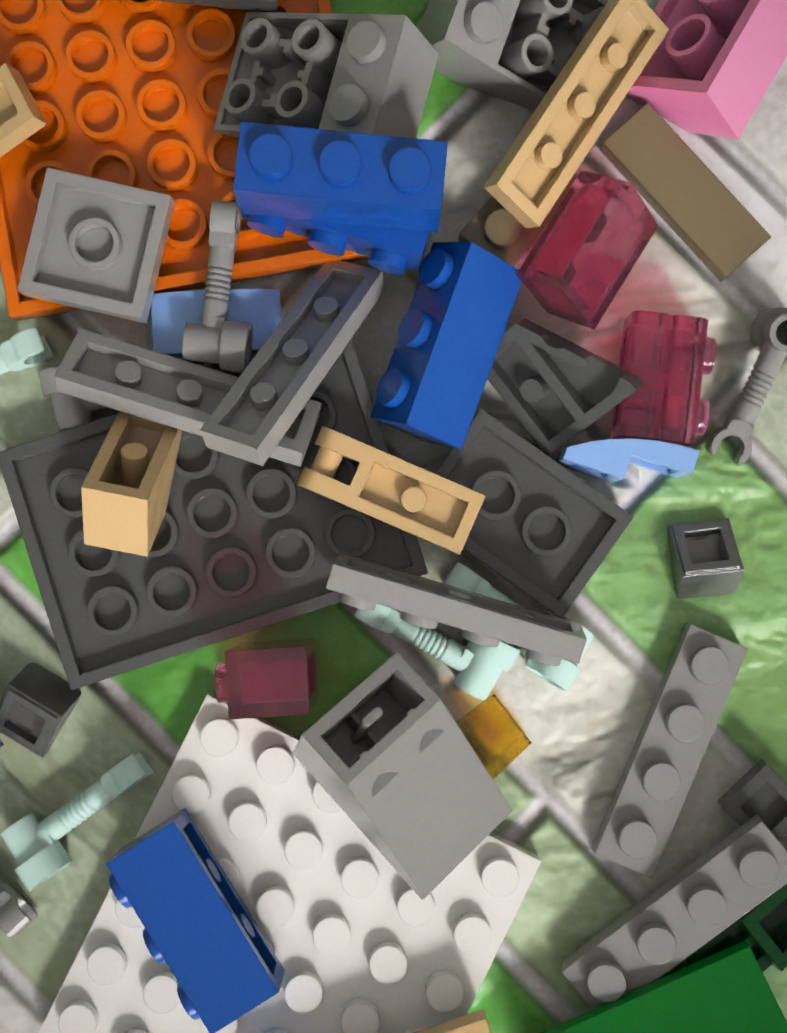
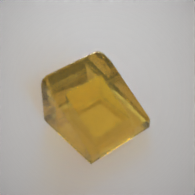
(493, 735)

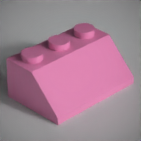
(713, 63)

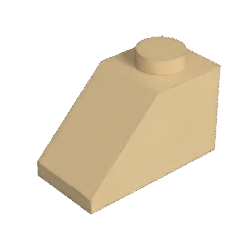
(129, 485)

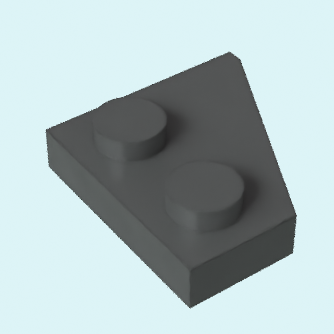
(555, 384)

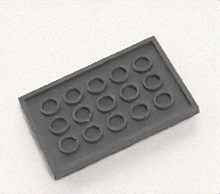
(228, 557)

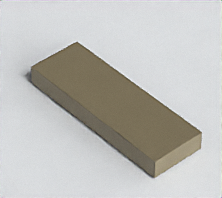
(684, 192)

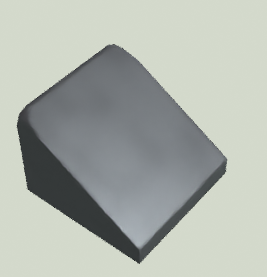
(704, 558)
(36, 708)

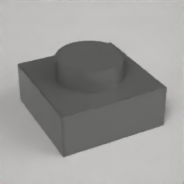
(758, 792)

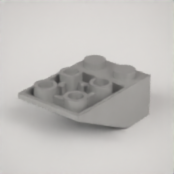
(507, 45)
(328, 73)
(404, 774)

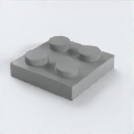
(96, 245)

